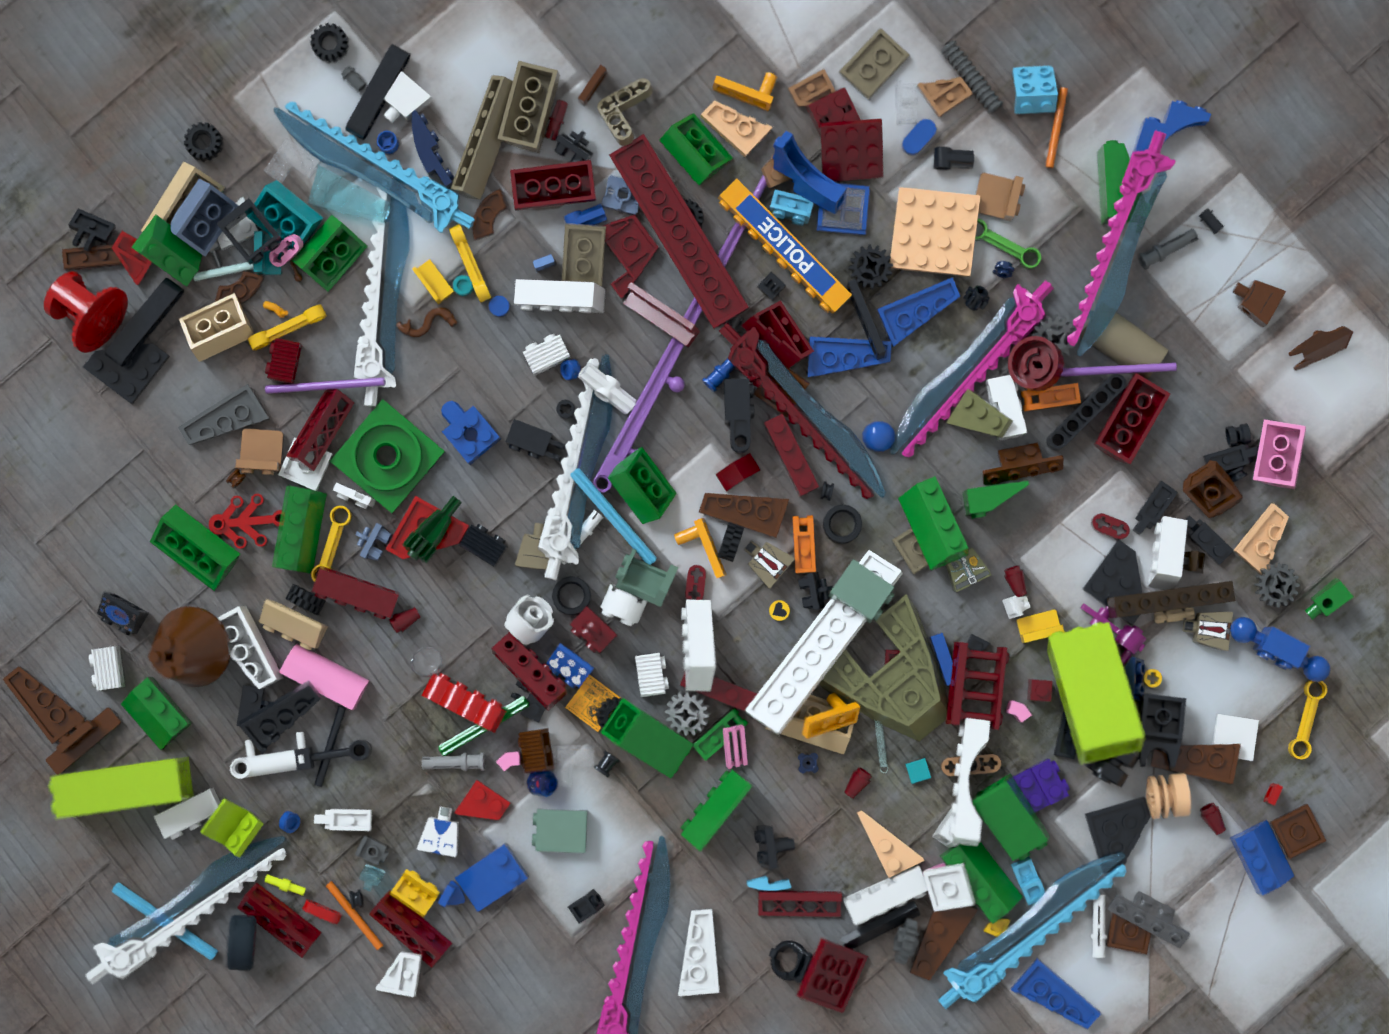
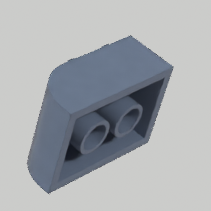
(198, 216)

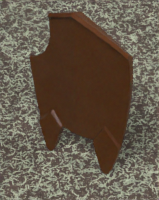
(1322, 345)

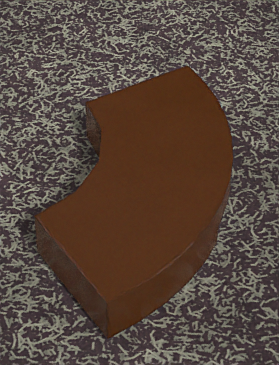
(487, 213)
(243, 288)

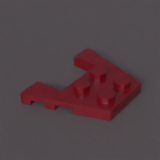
(631, 247)

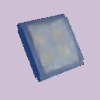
(852, 214)

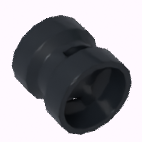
(1238, 435)

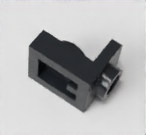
(586, 906)

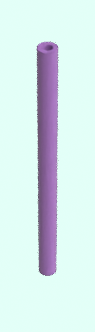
(1161, 367)
(325, 385)

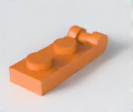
(1052, 397)
(804, 545)

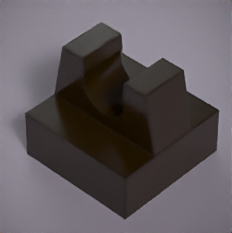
(1196, 561)

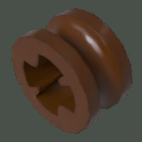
(235, 478)

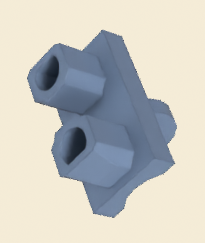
(369, 550)

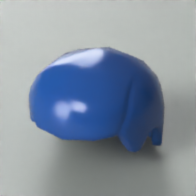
(878, 436)

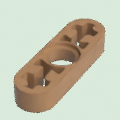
(986, 757)

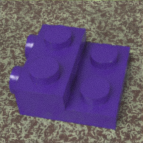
(1042, 784)

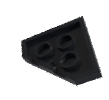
(134, 376)
(1116, 577)
(1117, 828)

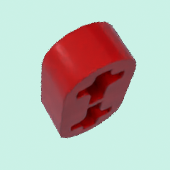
(322, 911)

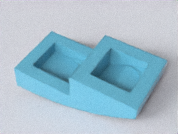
(1028, 880)
(762, 884)

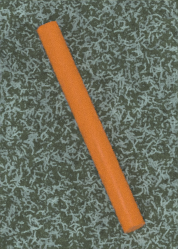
(1056, 127)
(354, 915)

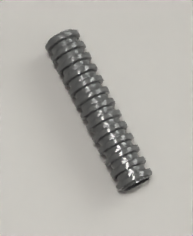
(972, 77)

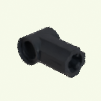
(946, 158)

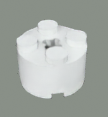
(623, 605)
(529, 619)

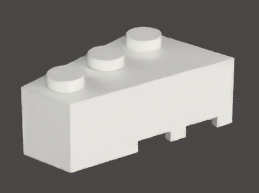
(1004, 397)
(1168, 553)

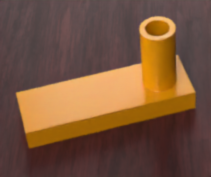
(743, 93)
(701, 530)
(838, 717)

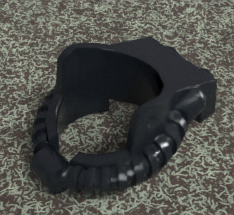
(803, 961)

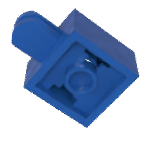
(468, 431)

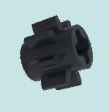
(976, 298)

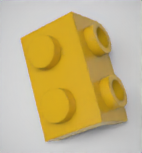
(415, 892)

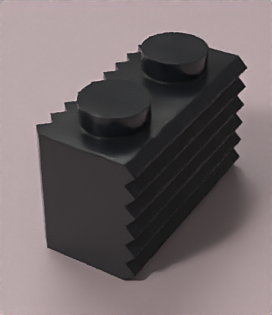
(483, 545)

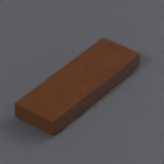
(97, 257)

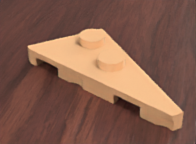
(891, 851)

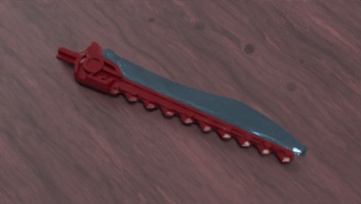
(754, 365)

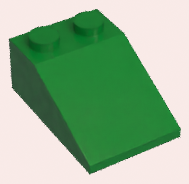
(984, 499)

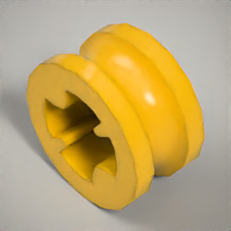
(1156, 673)

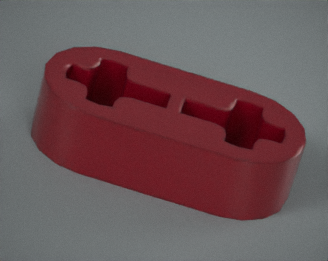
(1112, 522)
(690, 582)

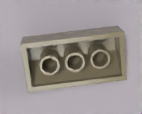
(529, 106)

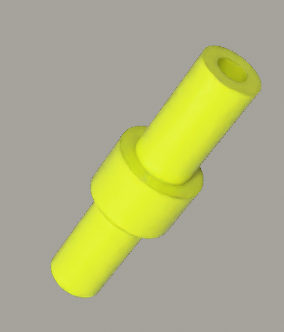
(285, 885)

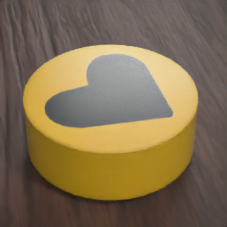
(779, 610)

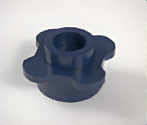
(1003, 269)
(813, 763)

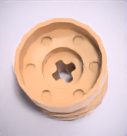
(1171, 795)

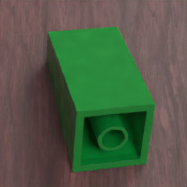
(1112, 166)
(646, 738)
(1011, 818)

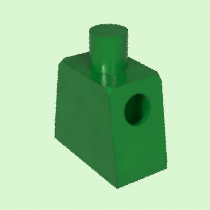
(1337, 596)

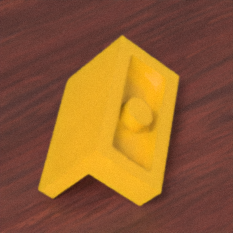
(433, 281)
(1039, 626)

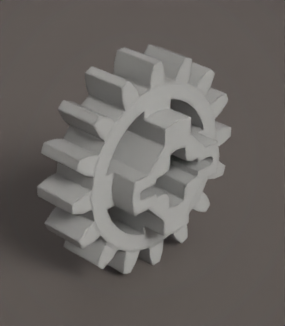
(693, 706)

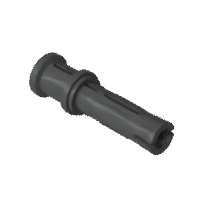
(1159, 252)

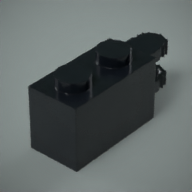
(532, 440)

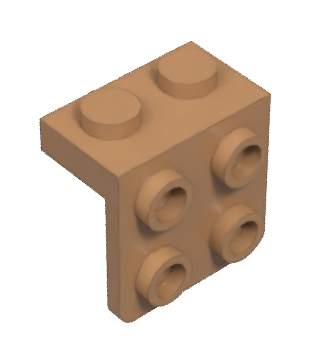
(999, 195)
(260, 451)

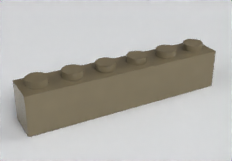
(483, 142)

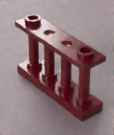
(960, 673)

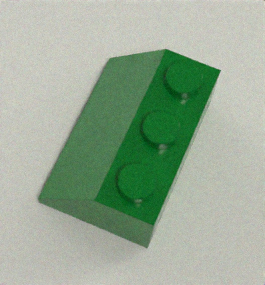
(695, 148)
(168, 251)
(329, 253)
(642, 486)
(156, 712)

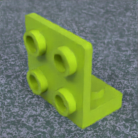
(232, 827)

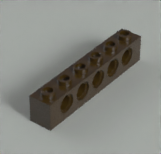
(1171, 599)

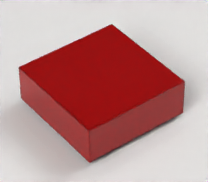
(1272, 794)

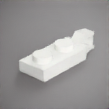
(346, 819)

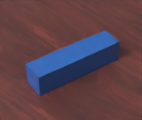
(943, 656)

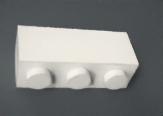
(187, 814)

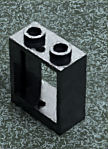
(235, 217)

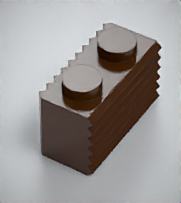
(536, 750)

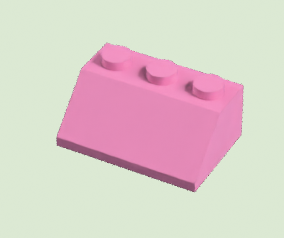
(1279, 454)

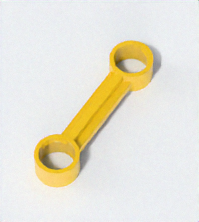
(469, 263)
(309, 316)
(332, 540)
(1307, 720)

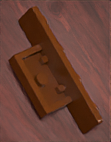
(1021, 463)
(85, 736)

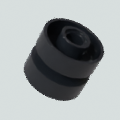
(1109, 768)

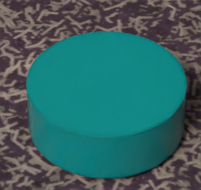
(462, 285)

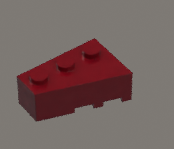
(780, 333)

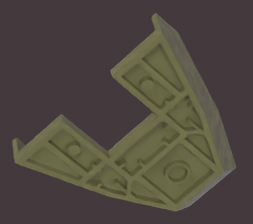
(904, 692)

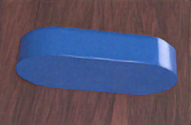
(919, 137)

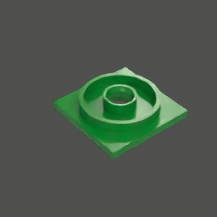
(413, 449)

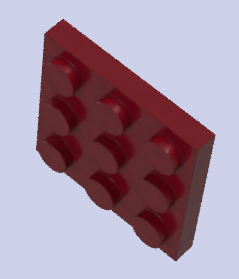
(852, 149)
(832, 975)

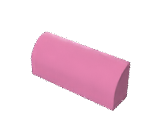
(325, 675)

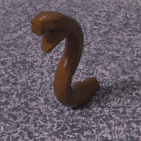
(447, 315)

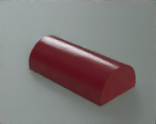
(553, 185)
(1131, 419)

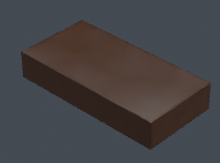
(592, 85)

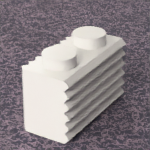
(546, 354)
(107, 668)
(651, 675)

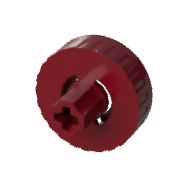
(1049, 356)

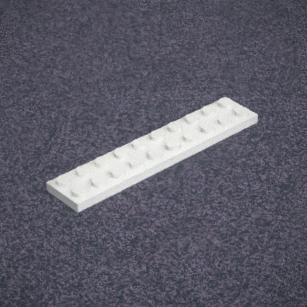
(813, 655)

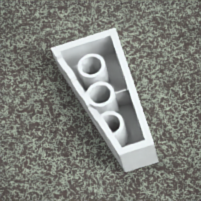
(559, 295)
(698, 645)
(249, 647)
(885, 895)

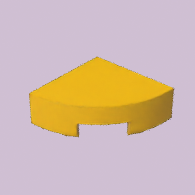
(998, 927)

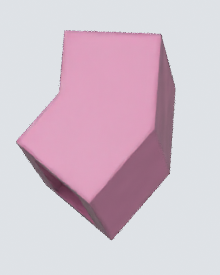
(1018, 710)
(509, 759)

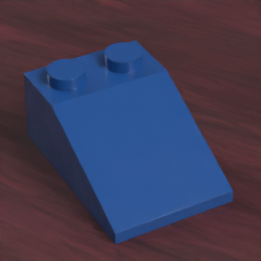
(492, 877)

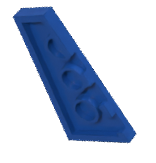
(914, 310)
(841, 354)
(1050, 990)

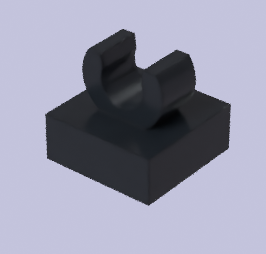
(771, 286)

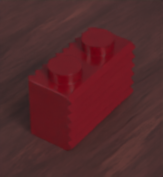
(283, 361)

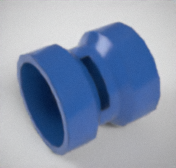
(385, 139)

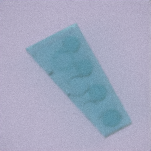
(343, 196)

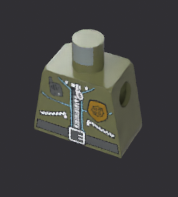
(967, 571)

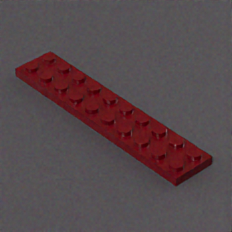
(679, 231)

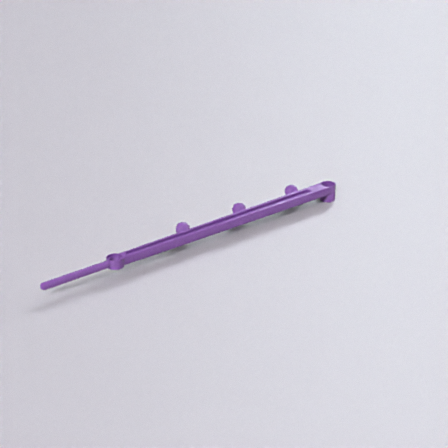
(660, 375)

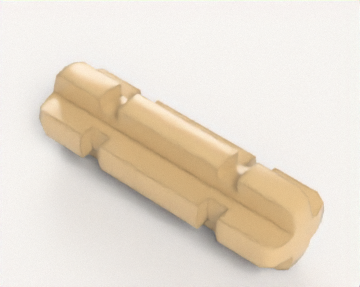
(1174, 615)

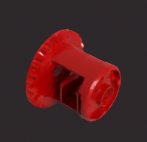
(94, 316)

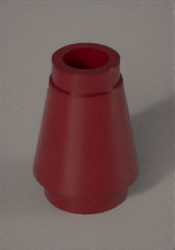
(1016, 580)
(404, 620)
(859, 780)
(1212, 816)

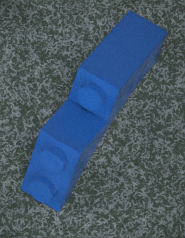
(1177, 118)
(806, 177)

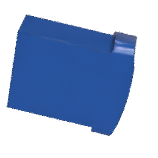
(452, 895)

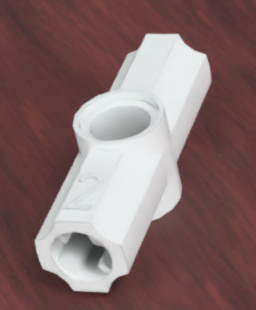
(607, 388)

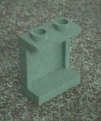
(644, 579)
(862, 591)
(560, 830)

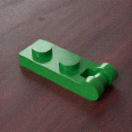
(713, 739)

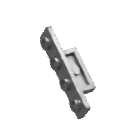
(1150, 916)

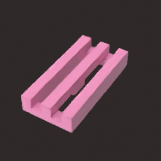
(737, 762)

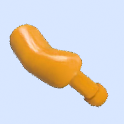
(274, 307)

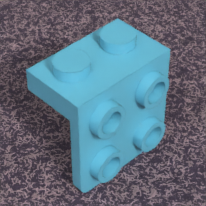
(1035, 89)
(791, 207)

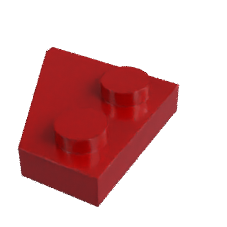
(131, 259)
(483, 803)

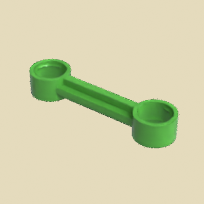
(1007, 245)

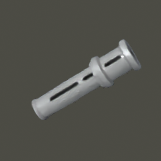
(461, 762)

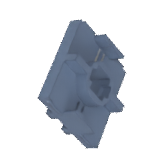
(613, 202)

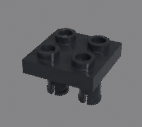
(770, 847)

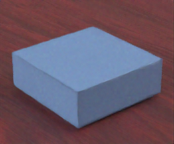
(543, 262)

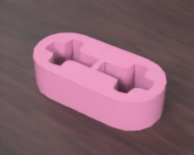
(288, 253)

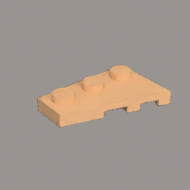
(734, 127)
(1260, 542)

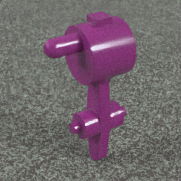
(1127, 638)

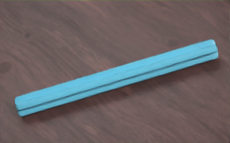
(613, 516)
(147, 909)

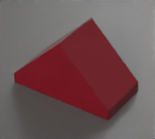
(737, 472)

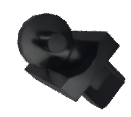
(566, 143)
(818, 591)

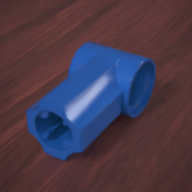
(590, 216)

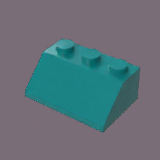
(285, 213)

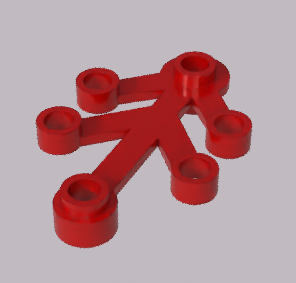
(244, 521)

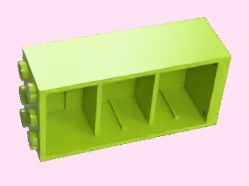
(1094, 693)
(121, 787)

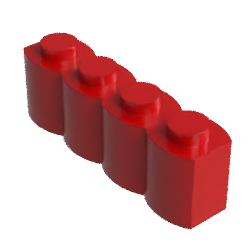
(463, 702)

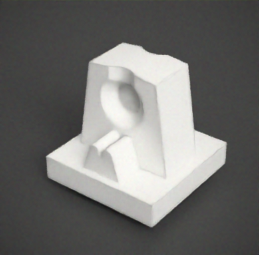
(1015, 606)

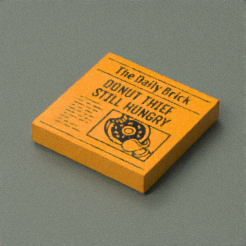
(588, 699)

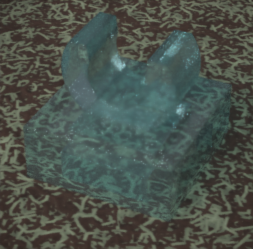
(371, 876)

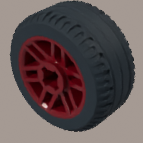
(241, 943)

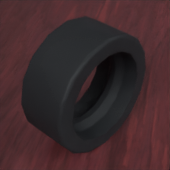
(857, 527)
(556, 593)

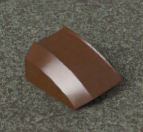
(1212, 489)

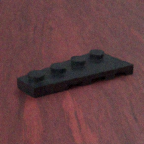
(273, 719)

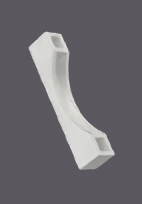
(966, 820)

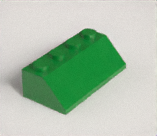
(933, 524)
(299, 529)
(194, 547)
(716, 809)
(989, 884)

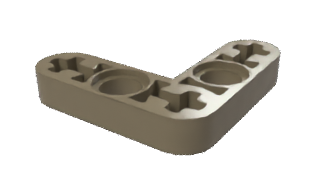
(614, 111)

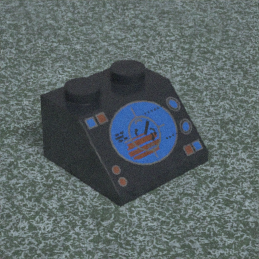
(121, 612)

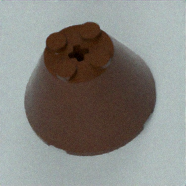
(190, 647)

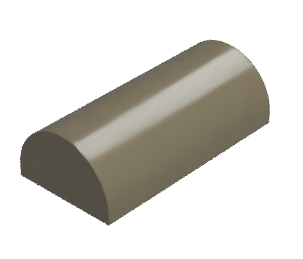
(1128, 344)

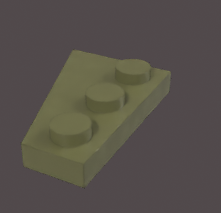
(979, 415)

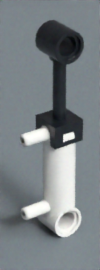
(293, 759)

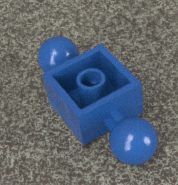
(1281, 648)

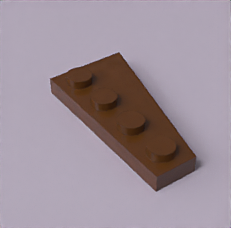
(753, 513)
(45, 707)
(1204, 761)
(939, 938)

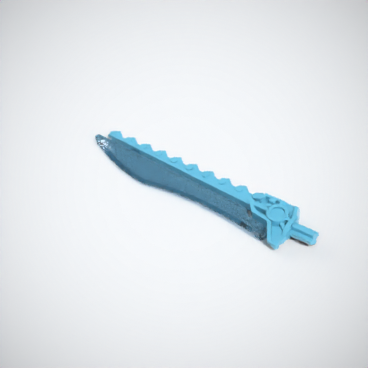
(433, 195)
(984, 976)

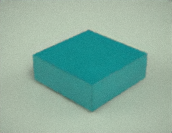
(918, 770)

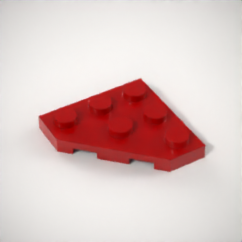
(417, 513)

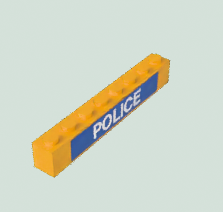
(784, 246)

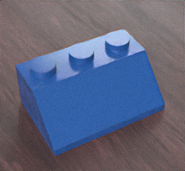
(1262, 858)

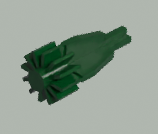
(429, 534)

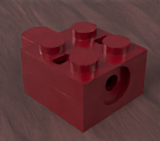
(832, 108)
(592, 629)

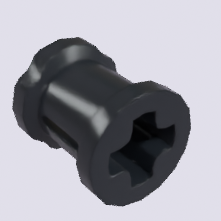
(606, 763)

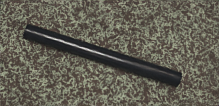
(330, 745)

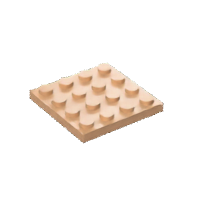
(935, 231)

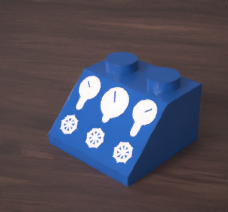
(570, 666)

